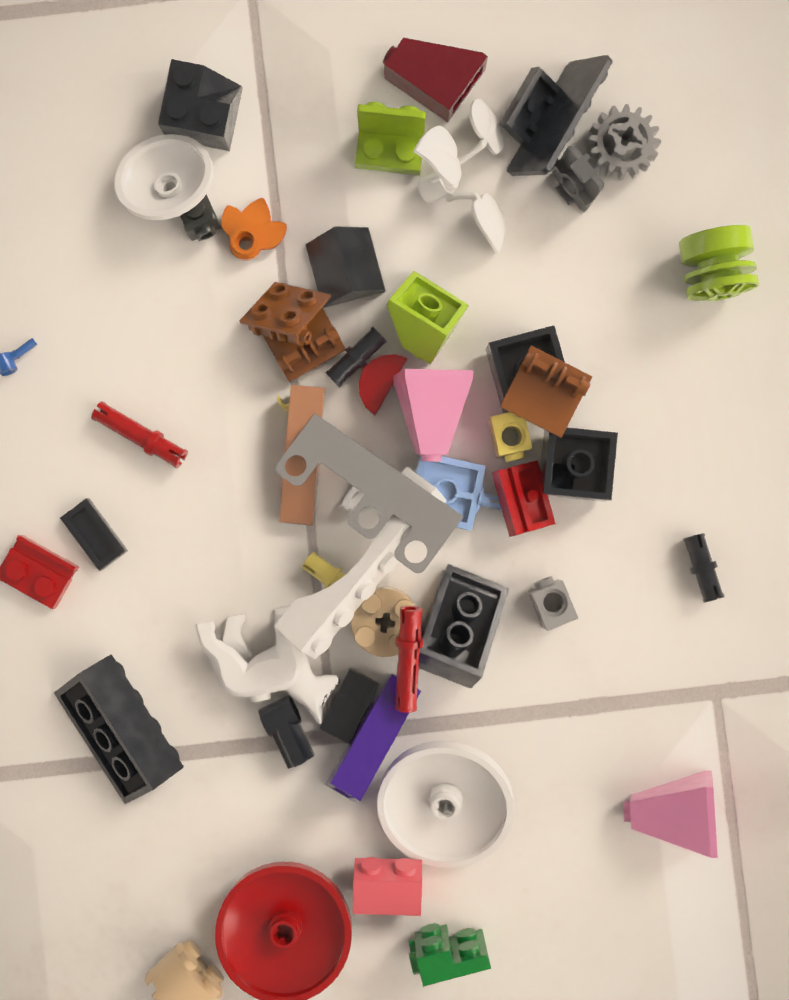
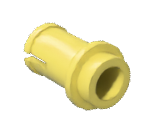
(322, 570)

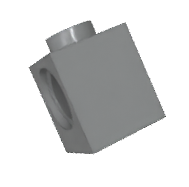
(563, 613)

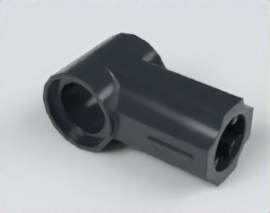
(283, 722)

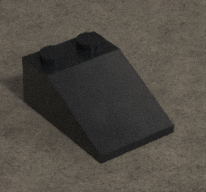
(461, 626)

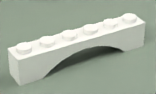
(318, 617)

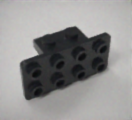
(547, 113)

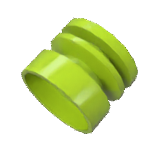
(718, 257)

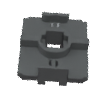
(577, 179)

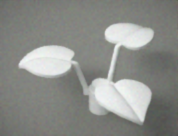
(441, 152)

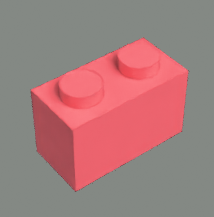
(387, 886)

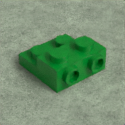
(444, 957)

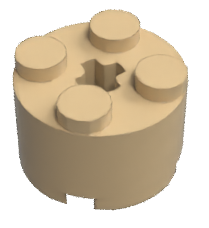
(369, 632)
(185, 975)

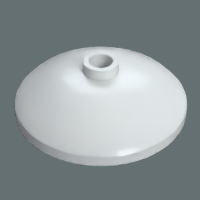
(163, 177)

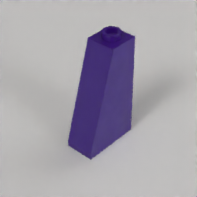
(369, 744)

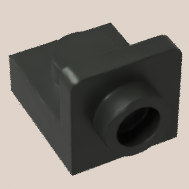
(201, 221)

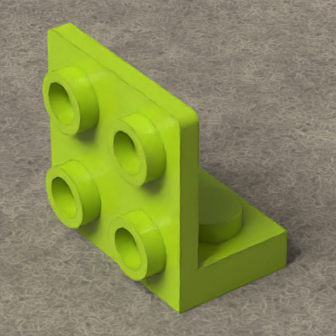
(389, 138)

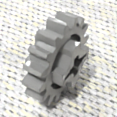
(609, 135)

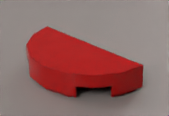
(378, 380)

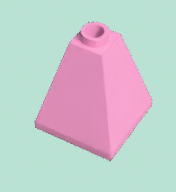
(432, 407)
(677, 813)

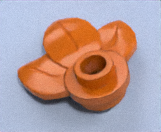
(254, 225)

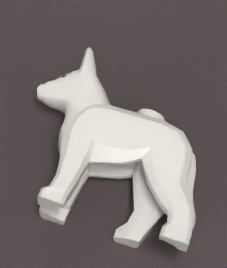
(270, 671)

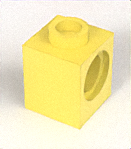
(509, 421)

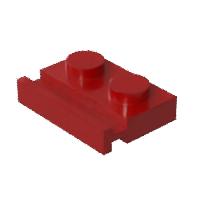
(522, 498)
(37, 572)

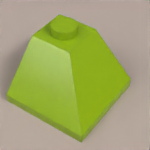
(424, 316)

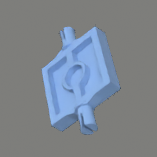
(460, 485)

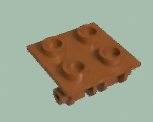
(285, 313)
(299, 360)
(546, 391)

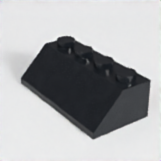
(119, 729)

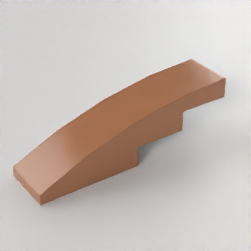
(299, 501)

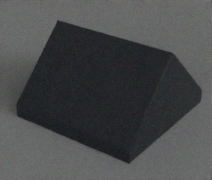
(345, 264)

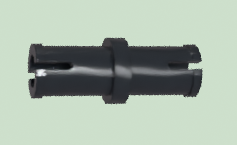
(356, 357)
(703, 567)

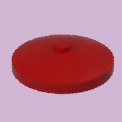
(283, 932)

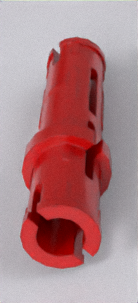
(151, 441)
(409, 647)

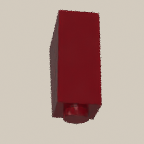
(434, 73)

